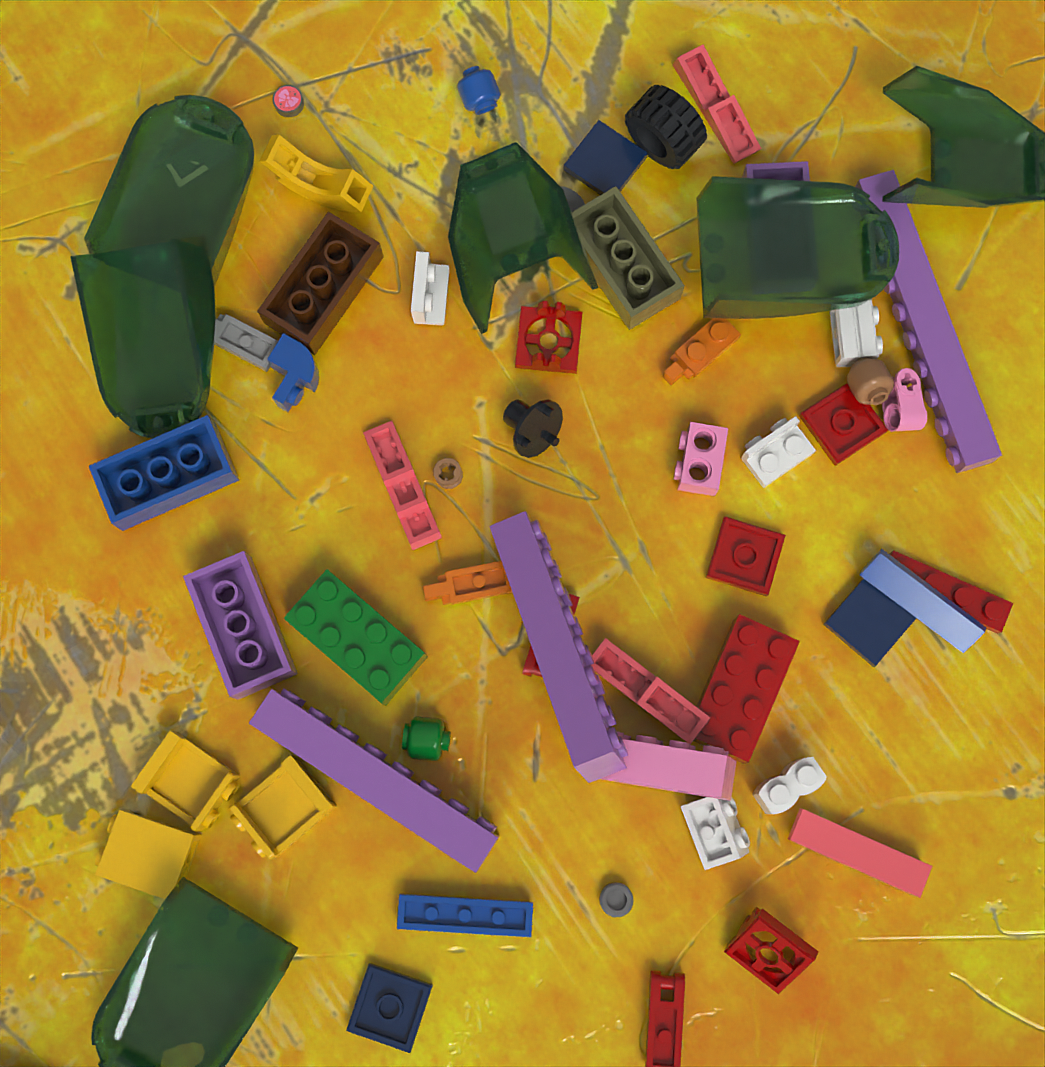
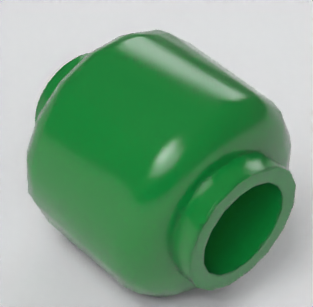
(425, 738)

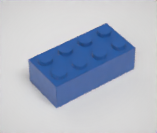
(163, 473)

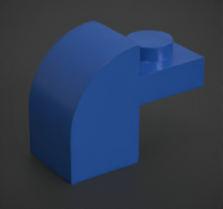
(299, 369)

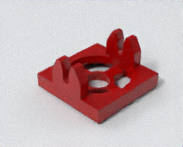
(547, 360)
(775, 979)

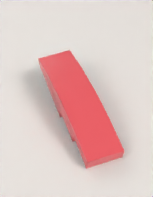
(402, 485)

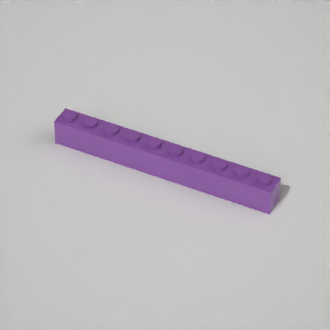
(933, 340)

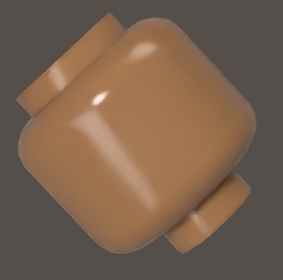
(870, 381)

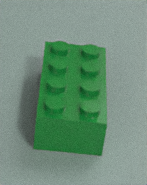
(355, 637)

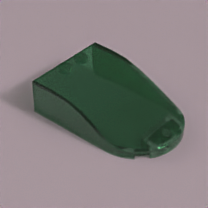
(177, 179)
(790, 247)
(150, 330)
(190, 985)

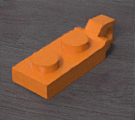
(701, 349)
(469, 584)

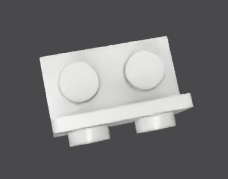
(429, 291)
(777, 452)
(716, 831)

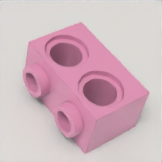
(708, 460)

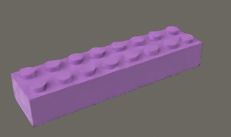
(559, 648)
(374, 779)

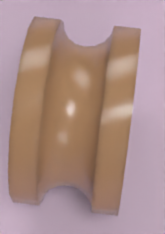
(458, 473)

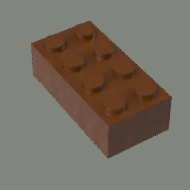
(321, 282)

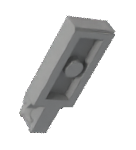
(243, 341)

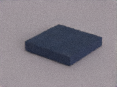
(605, 159)
(869, 622)
(389, 1007)

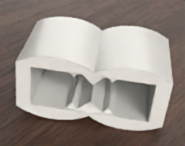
(783, 791)

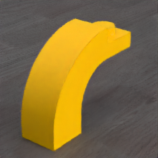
(325, 185)

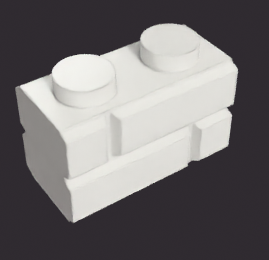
(855, 334)

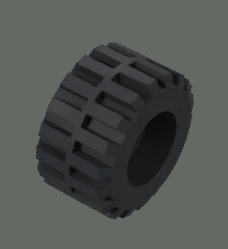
(666, 126)

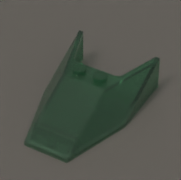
(979, 145)
(507, 220)

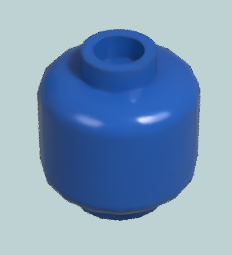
(478, 90)

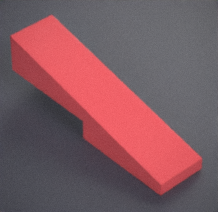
(716, 104)
(649, 691)
(860, 853)

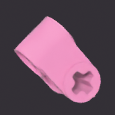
(905, 406)

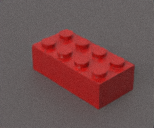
(744, 686)

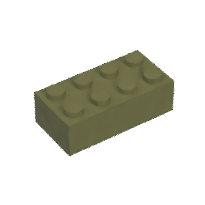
(626, 259)

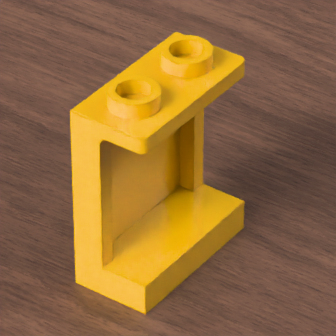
(187, 781)
(281, 808)
(146, 853)

